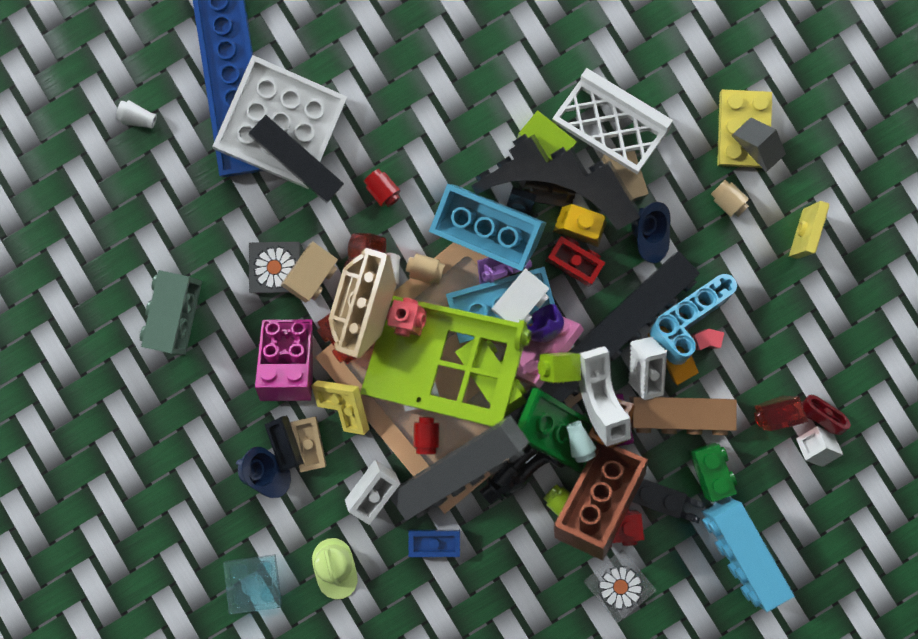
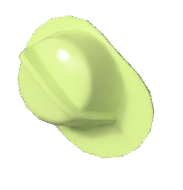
(334, 568)

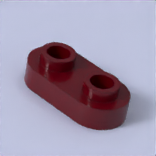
(826, 415)

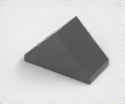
(760, 142)

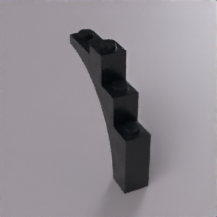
(565, 169)

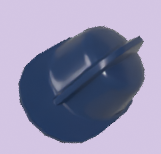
(653, 231)
(261, 472)

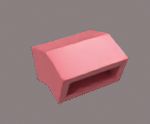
(708, 338)

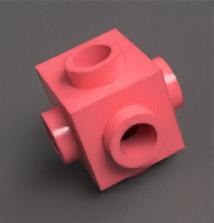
(406, 317)

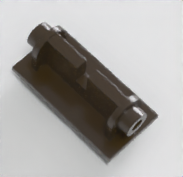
(550, 193)

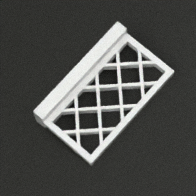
(621, 102)

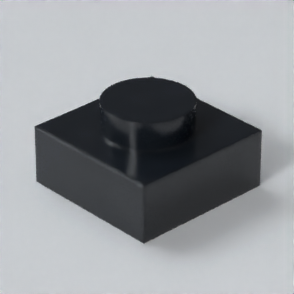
(521, 200)

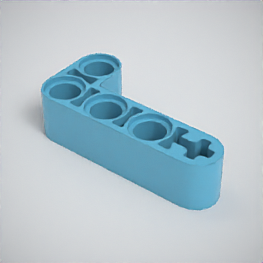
(695, 312)

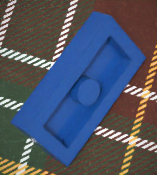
(434, 543)

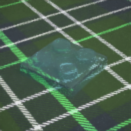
(252, 584)

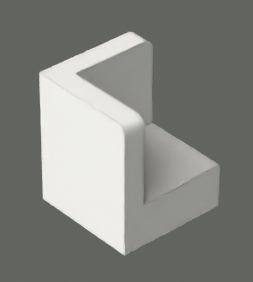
(819, 446)

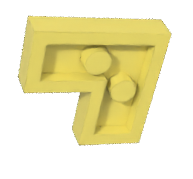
(345, 400)

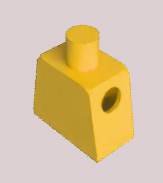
(581, 224)

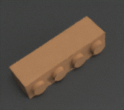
(684, 413)

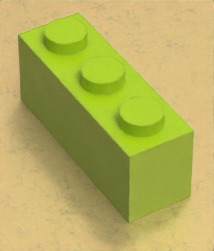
(486, 360)

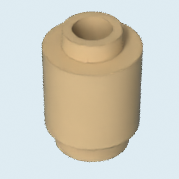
(730, 198)
(425, 269)

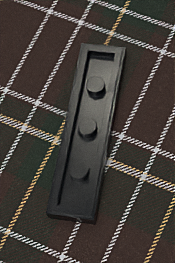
(296, 159)

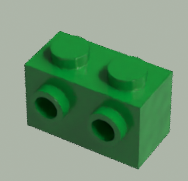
(713, 472)

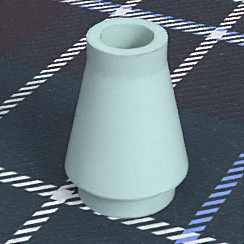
(581, 445)

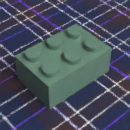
(170, 312)

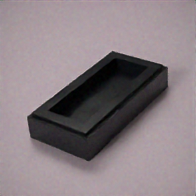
(284, 443)

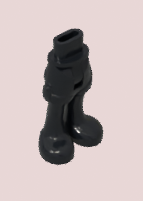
(514, 476)

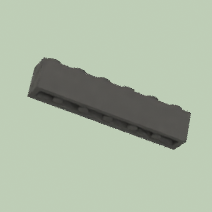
(460, 467)

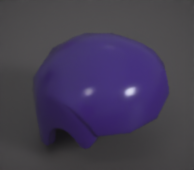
(546, 324)

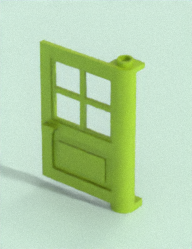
(406, 367)

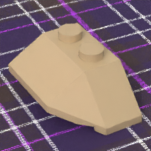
(362, 302)

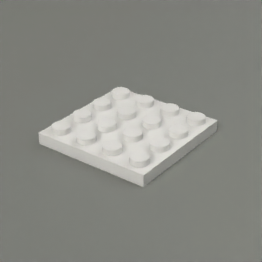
(293, 102)

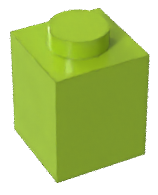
(559, 367)

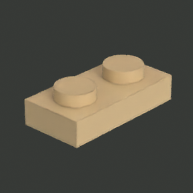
(309, 443)

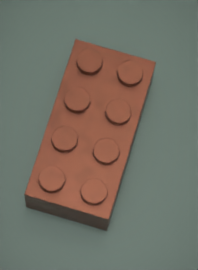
(600, 500)

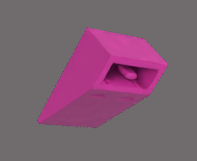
(285, 360)

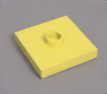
(809, 230)

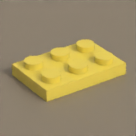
(734, 111)

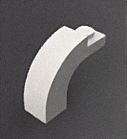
(599, 398)

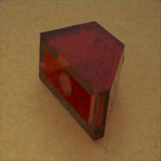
(780, 413)

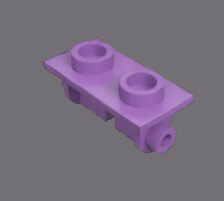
(491, 269)

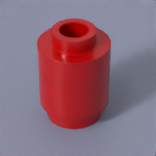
(382, 188)
(426, 435)

